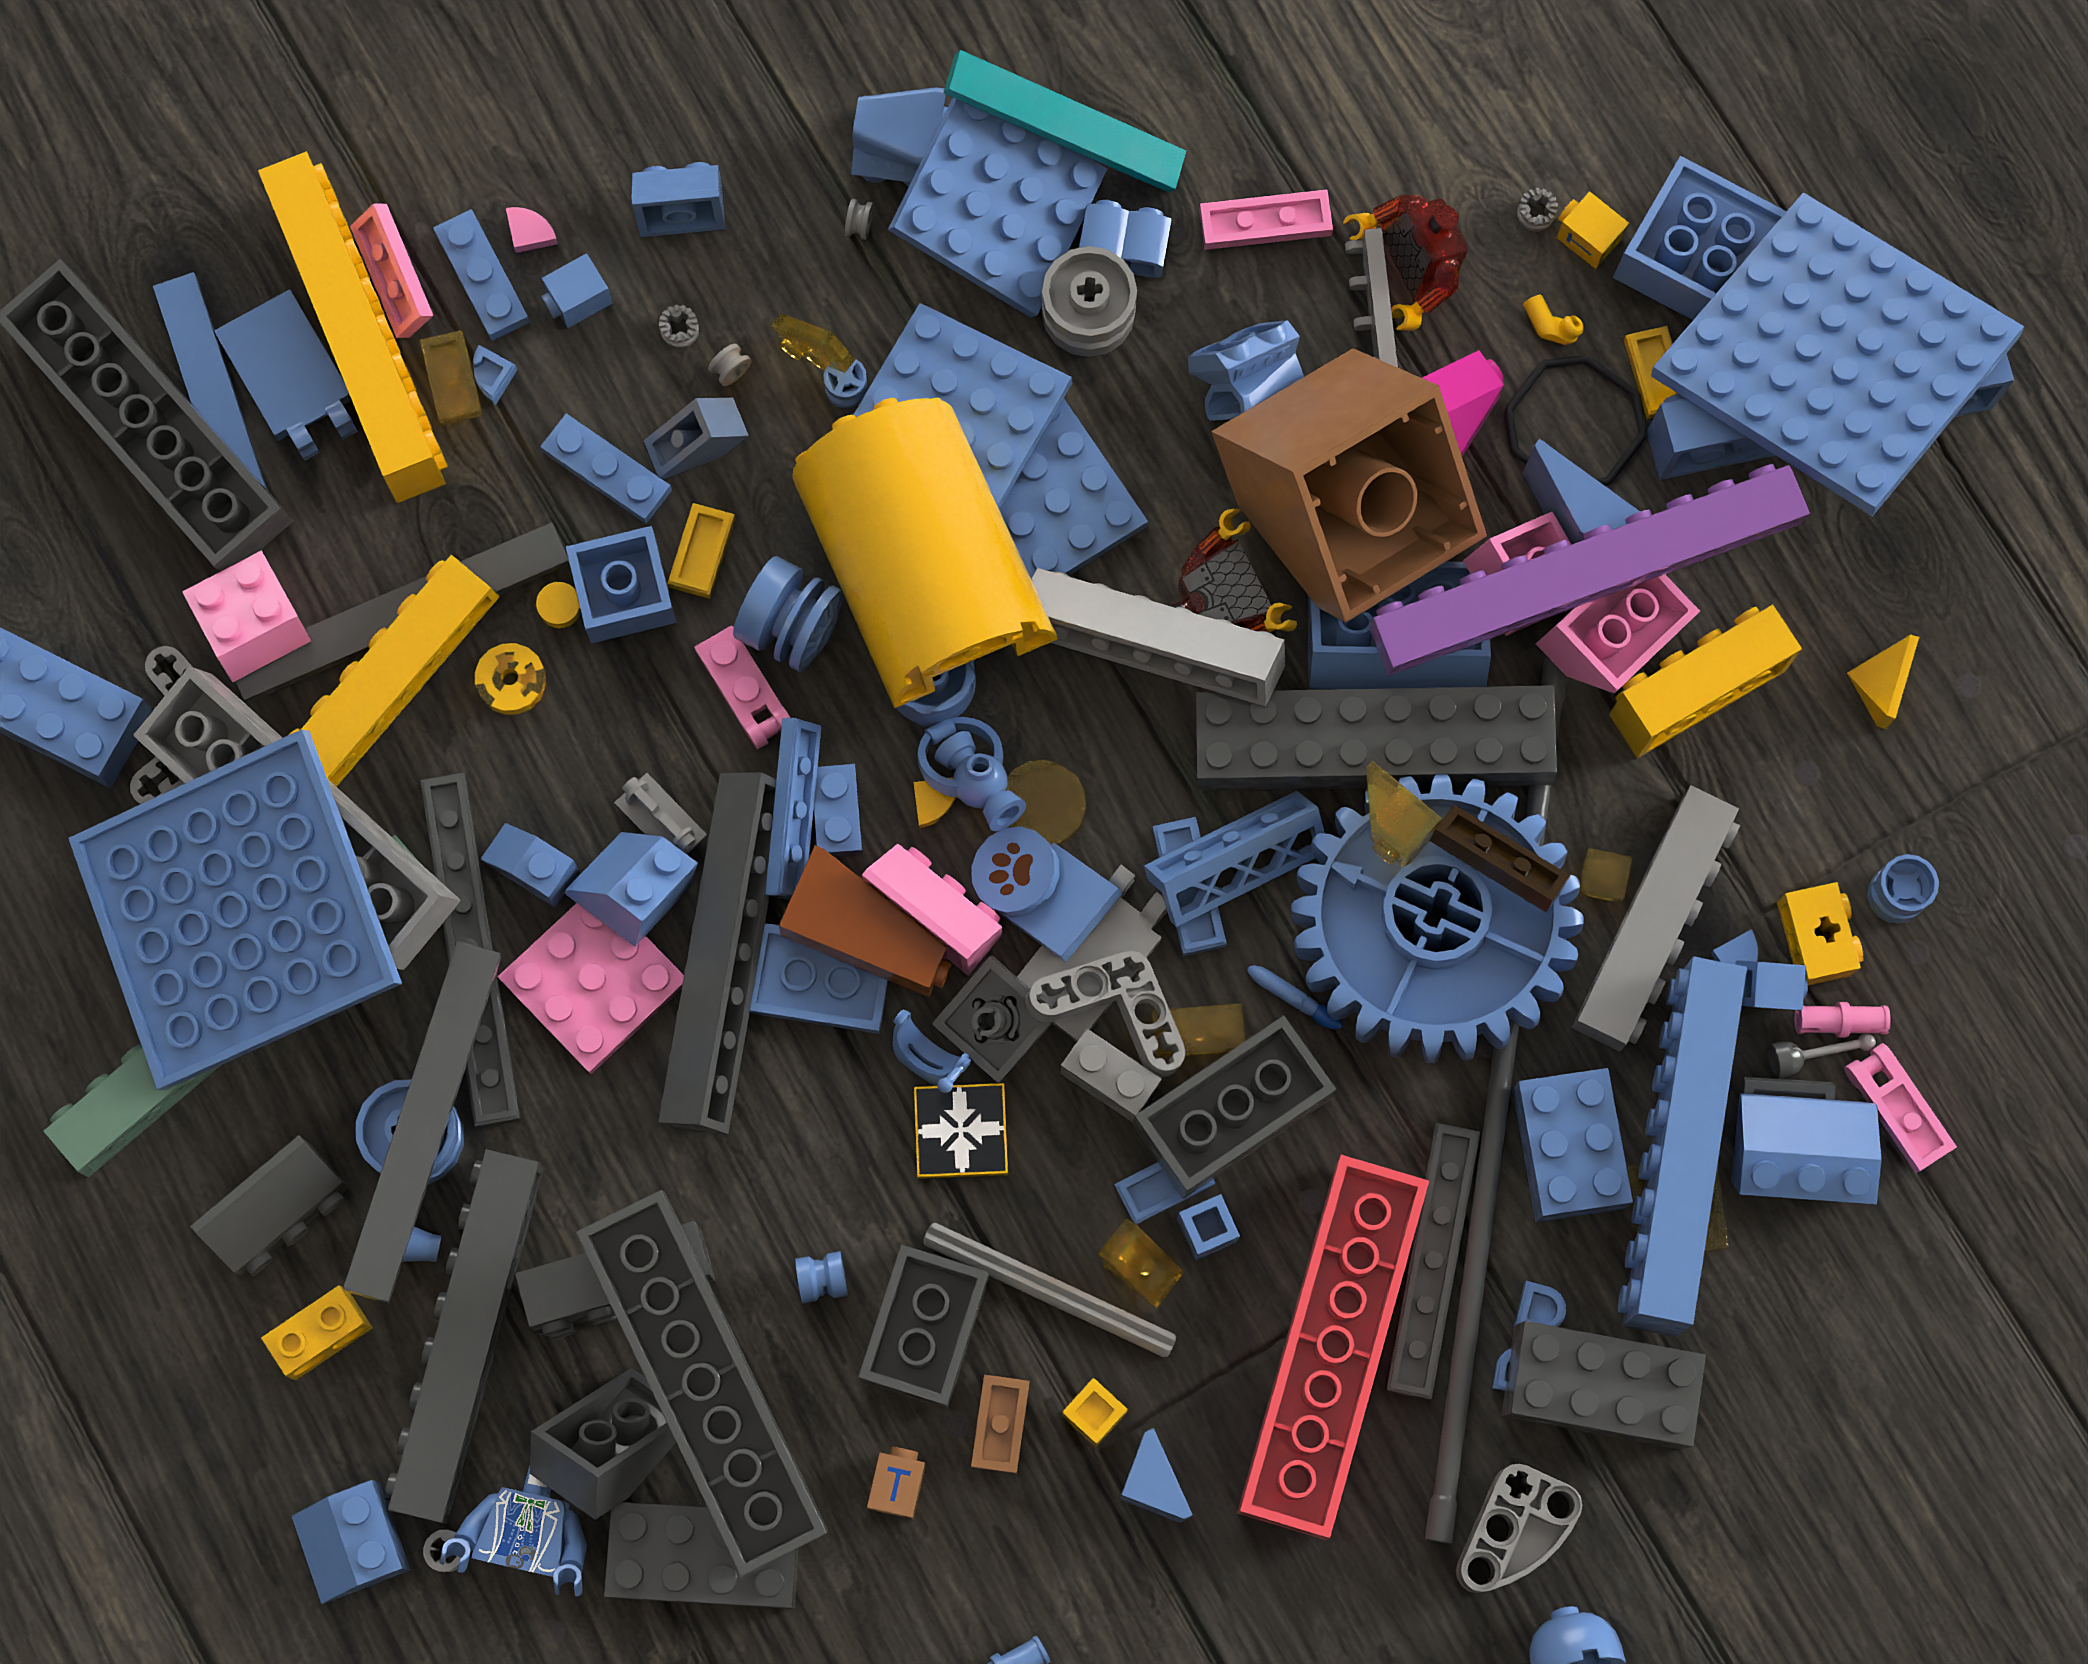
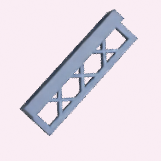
(1236, 847)

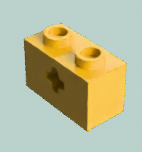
(1830, 910)

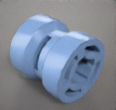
(821, 1277)

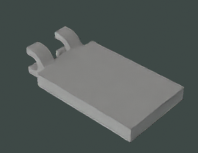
(1118, 931)

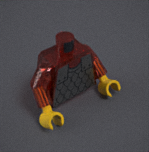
(1424, 248)
(1223, 585)

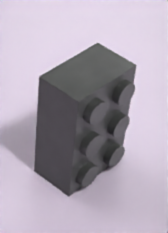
(924, 1326)

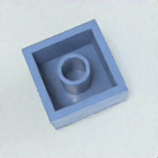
(621, 584)

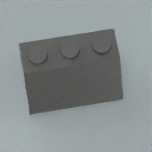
(271, 1208)

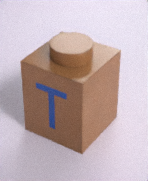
(897, 1483)

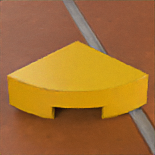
(930, 804)

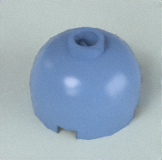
(1575, 1640)

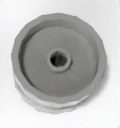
(1089, 301)

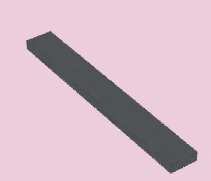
(350, 631)
(459, 869)
(422, 1123)

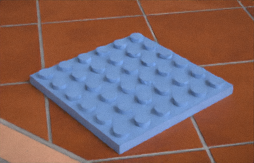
(1837, 353)
(234, 910)

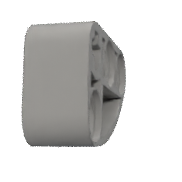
(1532, 1529)

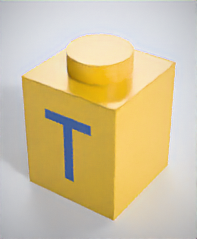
(1591, 229)

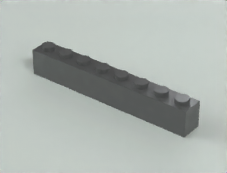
(721, 958)
(465, 1337)

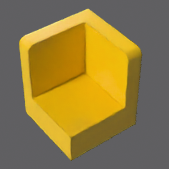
(1094, 1412)

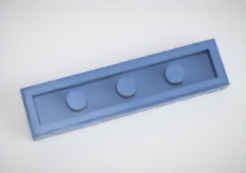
(793, 806)

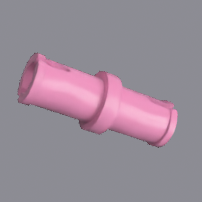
(1842, 1019)

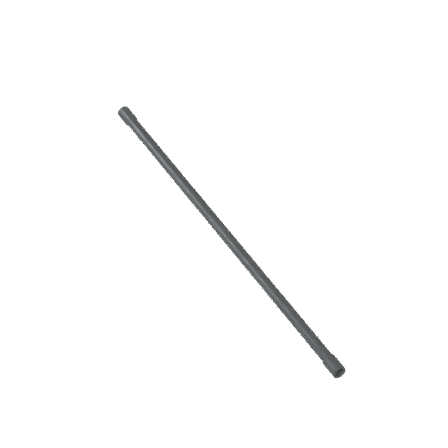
(1443, 1501)

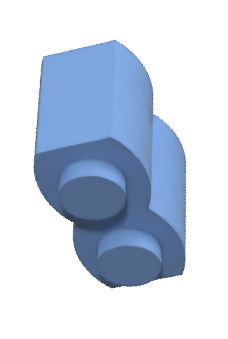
(1133, 235)

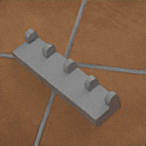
(1377, 290)

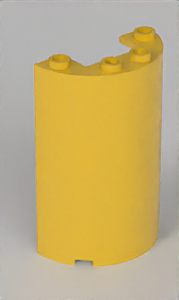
(918, 544)

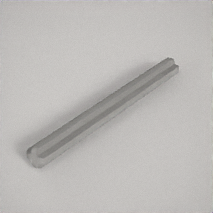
(1050, 1290)

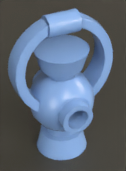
(978, 778)

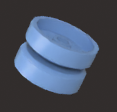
(378, 1122)

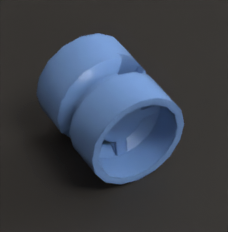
(1902, 889)

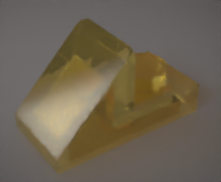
(1140, 1263)

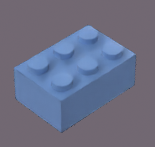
(1572, 1145)

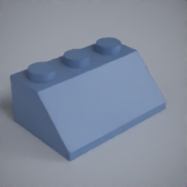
(1807, 1149)

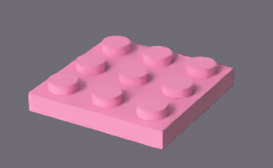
(591, 985)

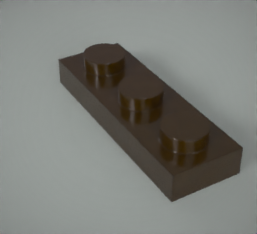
(1500, 858)

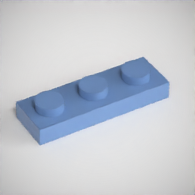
(481, 275)
(606, 468)

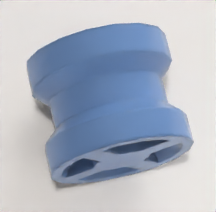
(853, 376)

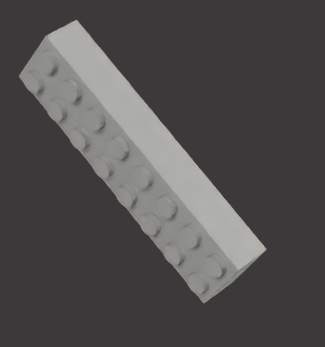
(208, 726)

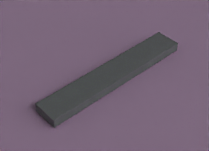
(1432, 1262)

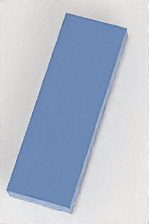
(1206, 930)

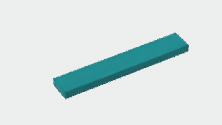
(1064, 121)

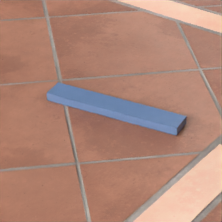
(204, 365)

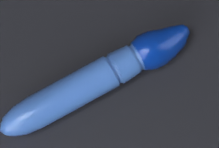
(1293, 996)

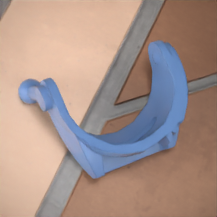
(948, 1065)

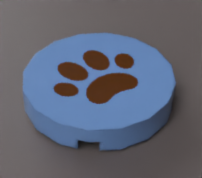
(1015, 871)

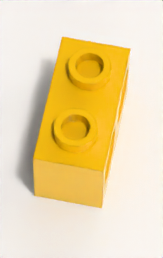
(316, 1333)

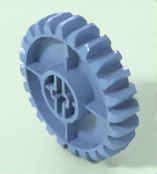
(1497, 952)

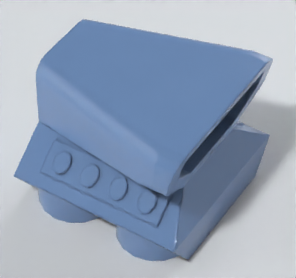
(895, 133)
(1247, 368)

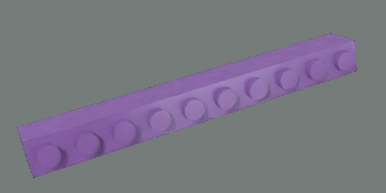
(1587, 569)

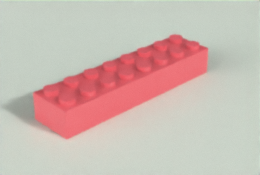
(1333, 1348)

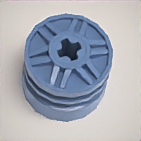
(781, 610)

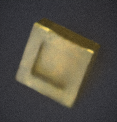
(1605, 875)

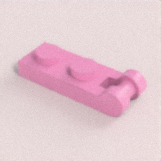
(742, 685)
(1901, 1108)

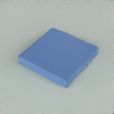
(1072, 910)

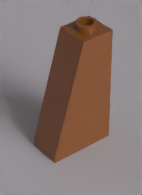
(859, 926)

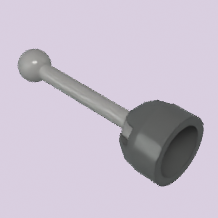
(1787, 1058)

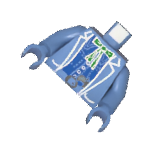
(523, 1533)

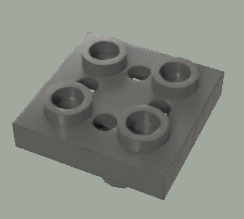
(967, 1021)

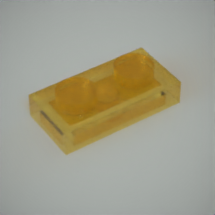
(813, 343)
(451, 377)
(1206, 1028)

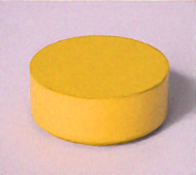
(558, 605)

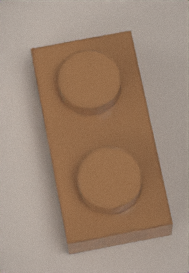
(1000, 1424)

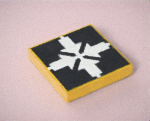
(961, 1131)

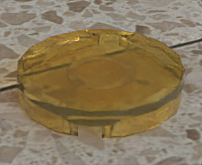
(1052, 799)

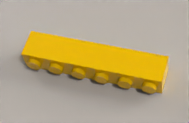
(396, 665)

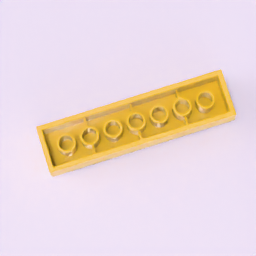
(355, 326)

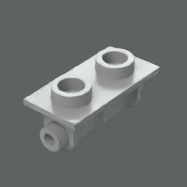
(658, 813)

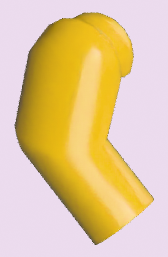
(1549, 327)

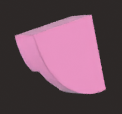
(529, 230)

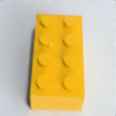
(1704, 680)

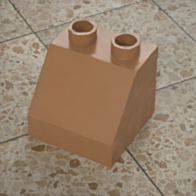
(1353, 481)

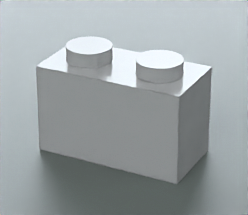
(1110, 1075)

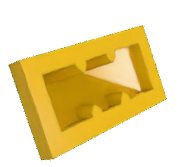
(1883, 680)

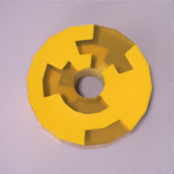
(516, 697)

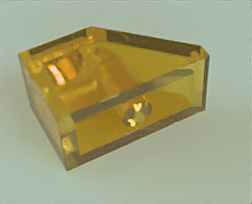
(1397, 818)

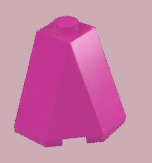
(1469, 393)

